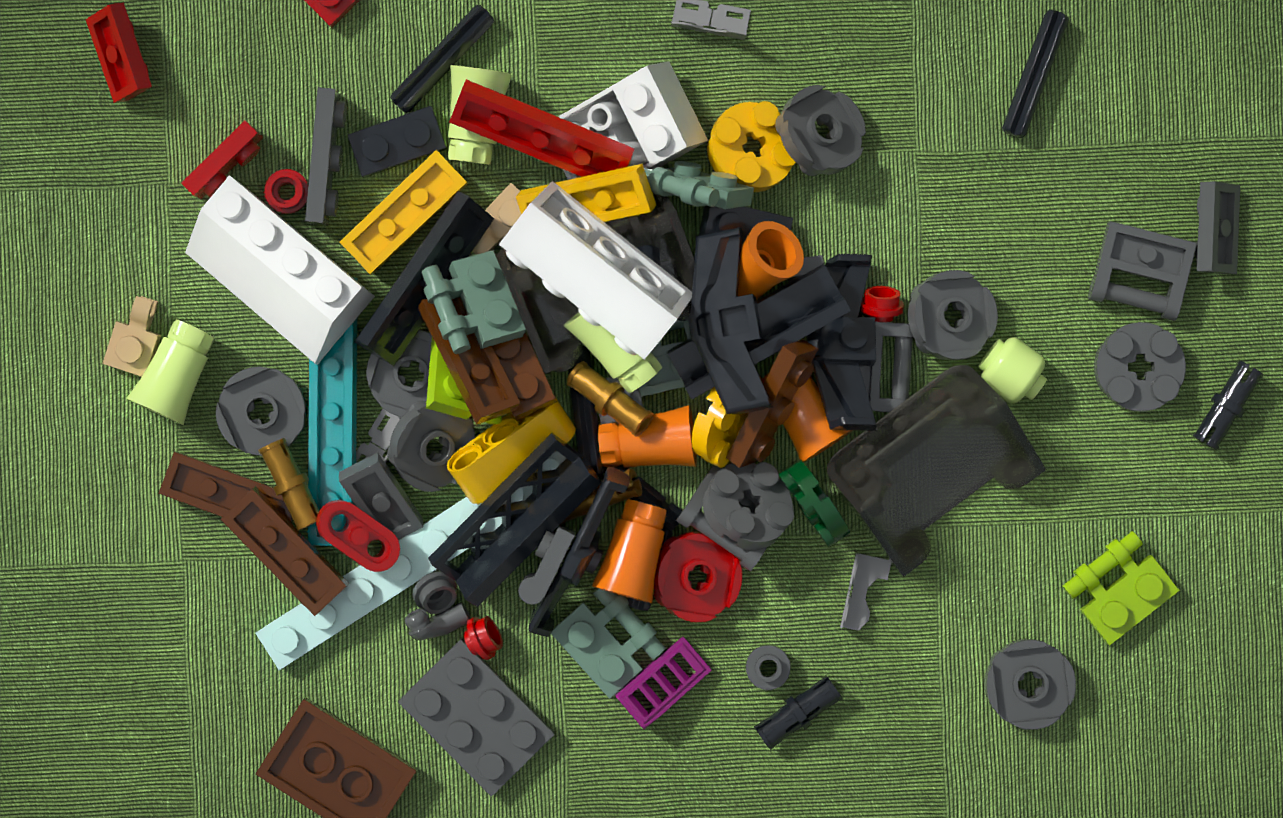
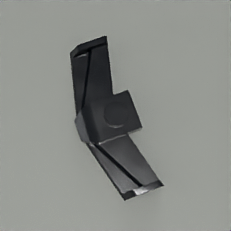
(726, 323)
(844, 347)
(583, 554)

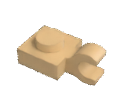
(505, 214)
(133, 344)

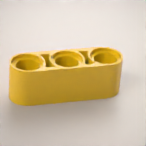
(502, 447)

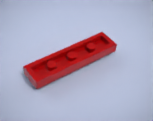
(537, 132)

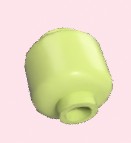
(1013, 370)

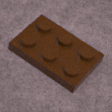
(334, 767)

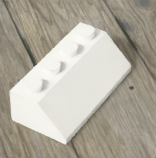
(275, 270)
(596, 270)

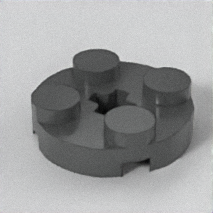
(805, 145)
(927, 319)
(1158, 348)
(390, 387)
(238, 401)
(409, 444)
(760, 485)
(1050, 699)

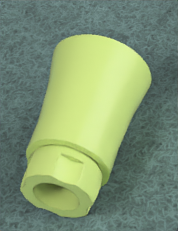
(464, 143)
(629, 369)
(173, 372)

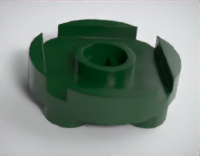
(815, 503)

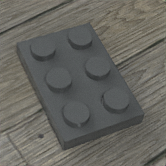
(476, 717)

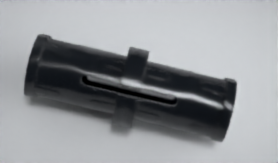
(1228, 405)
(798, 712)

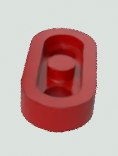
(357, 534)

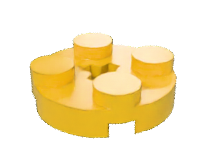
(731, 133)
(716, 432)

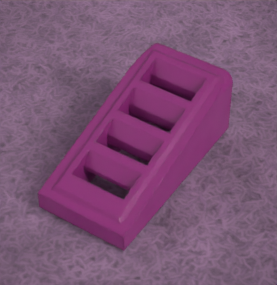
(634, 707)

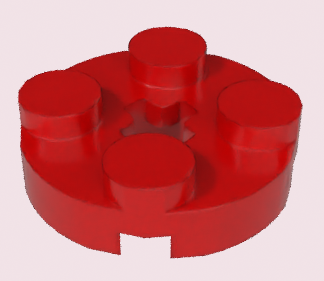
(710, 597)

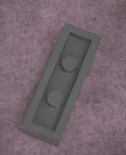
(325, 157)

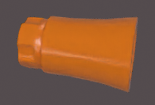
(768, 258)
(809, 424)
(662, 443)
(633, 552)

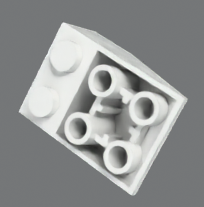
(644, 113)

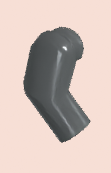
(438, 625)

